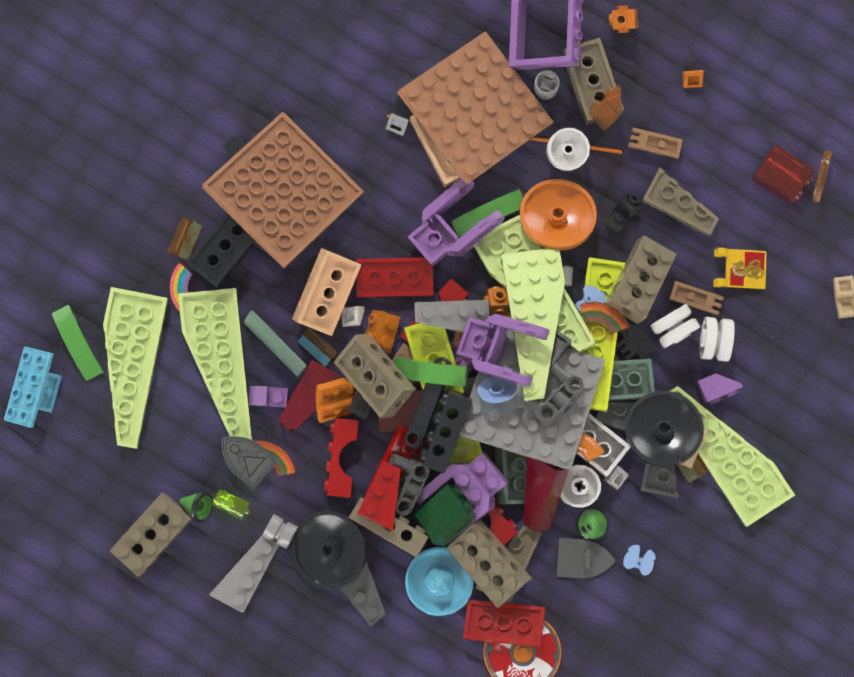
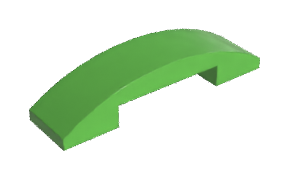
(506, 205)
(76, 343)
(432, 372)

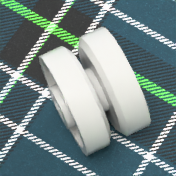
(556, 149)
(675, 326)
(716, 339)
(590, 486)

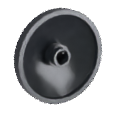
(664, 429)
(329, 549)

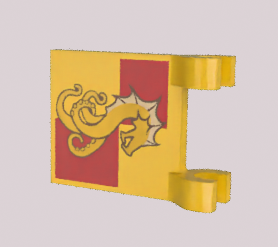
(742, 269)

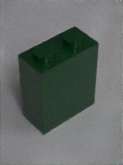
(446, 515)

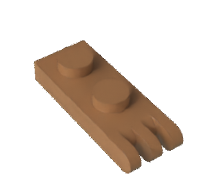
(656, 143)
(695, 298)

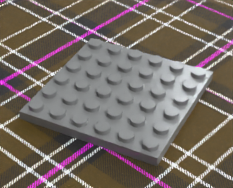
(514, 425)

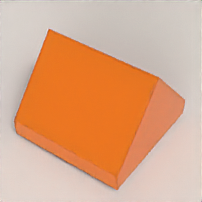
(692, 79)

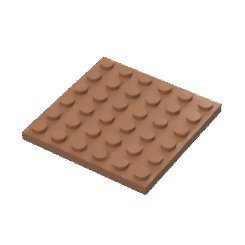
(475, 107)
(282, 189)

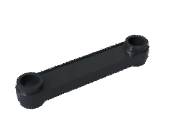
(425, 410)

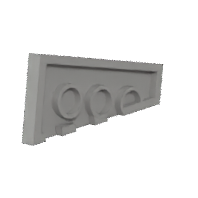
(451, 314)
(245, 576)

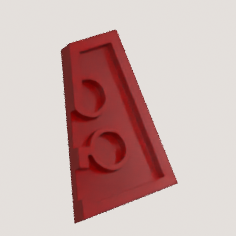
(381, 497)

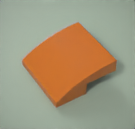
(333, 399)

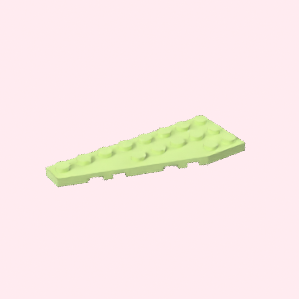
(511, 238)
(534, 296)
(214, 338)
(132, 342)
(740, 470)

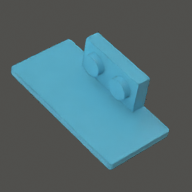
(33, 388)

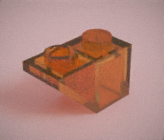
(607, 110)

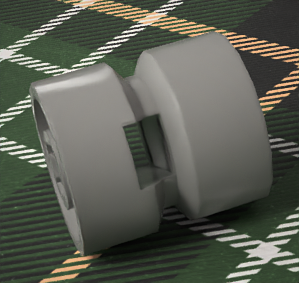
(546, 85)
(280, 531)

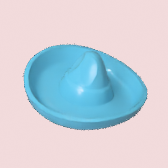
(438, 582)

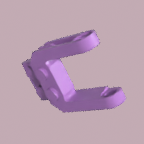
(435, 236)
(485, 340)
(476, 480)

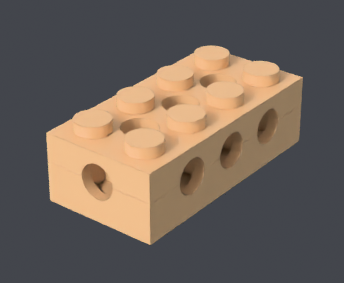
(444, 169)
(338, 293)

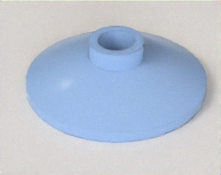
(496, 390)

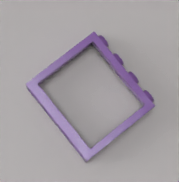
(517, 39)

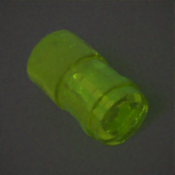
(234, 505)

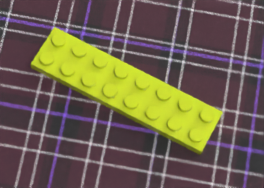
(603, 276)
(427, 345)

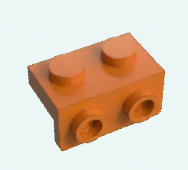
(383, 329)

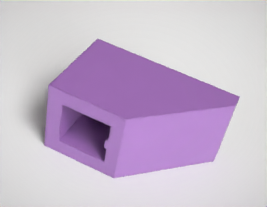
(715, 386)

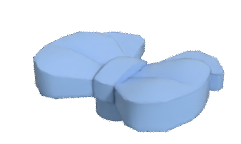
(590, 295)
(644, 564)

